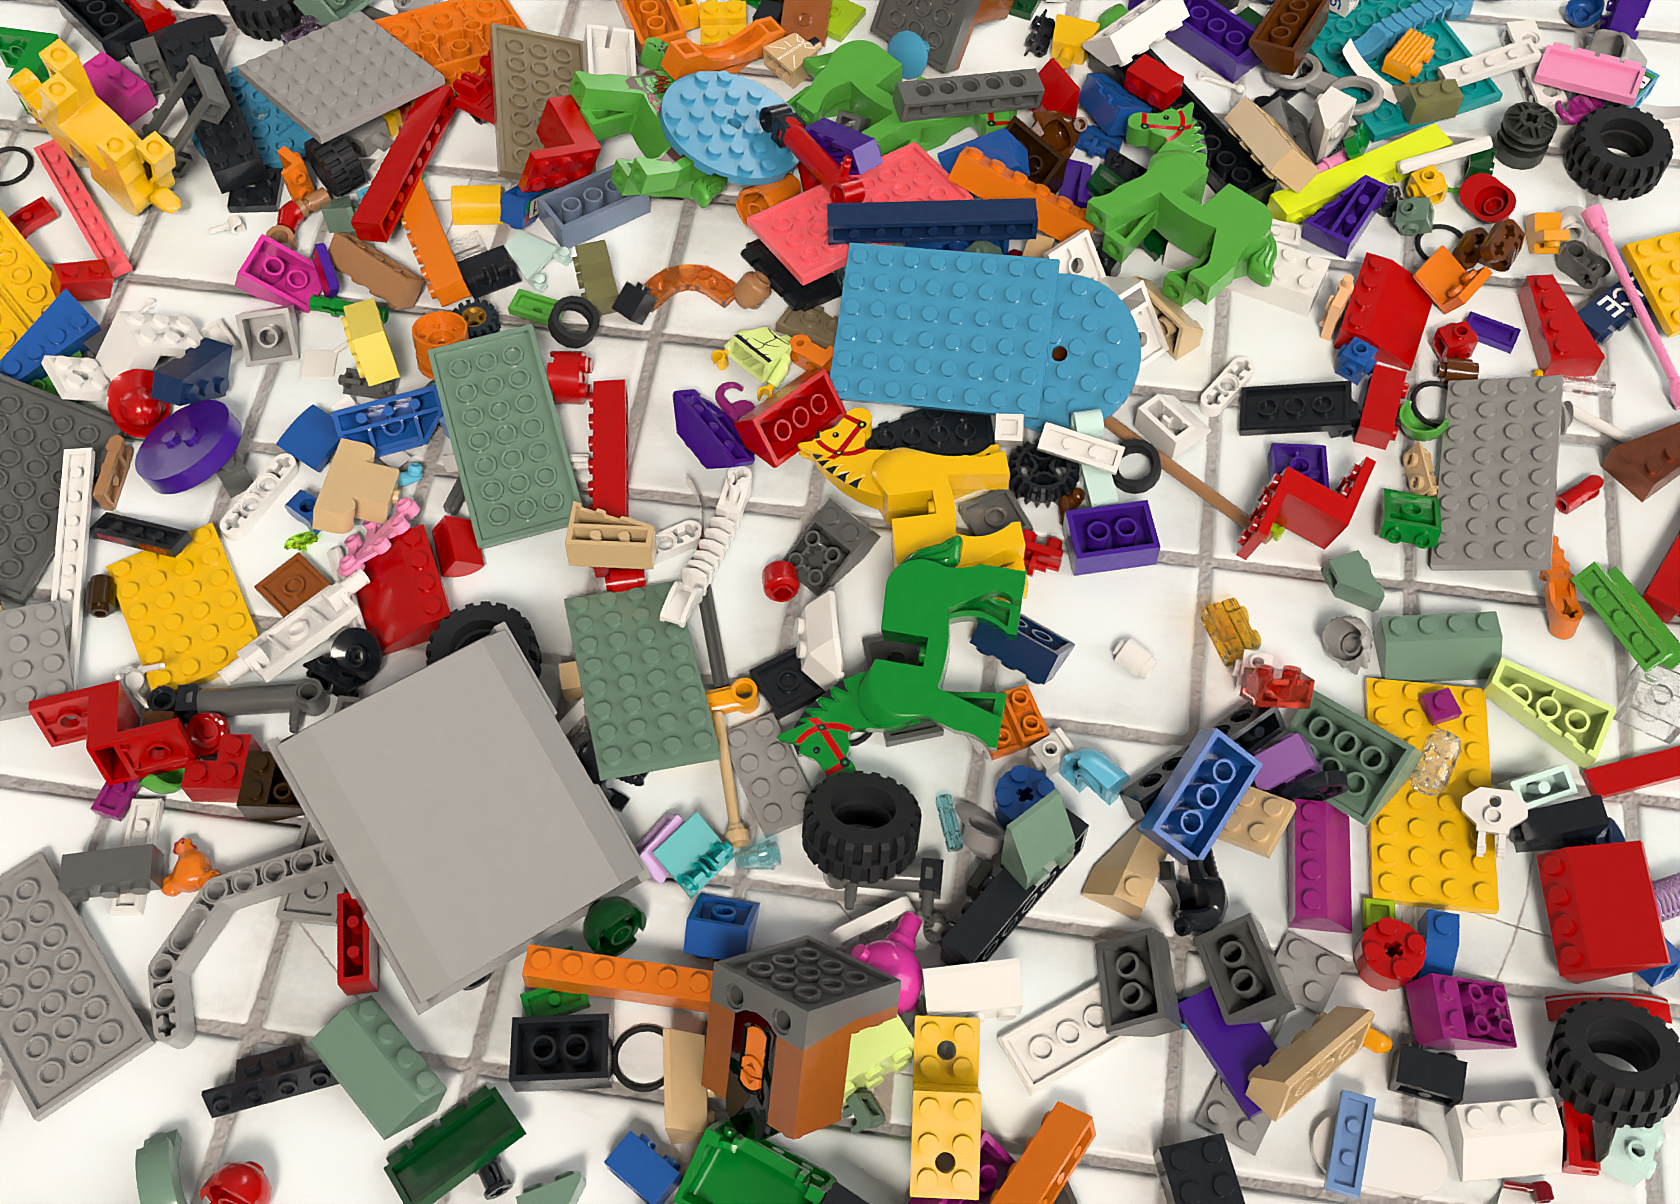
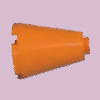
(761, 197)

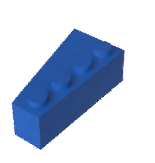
(55, 333)

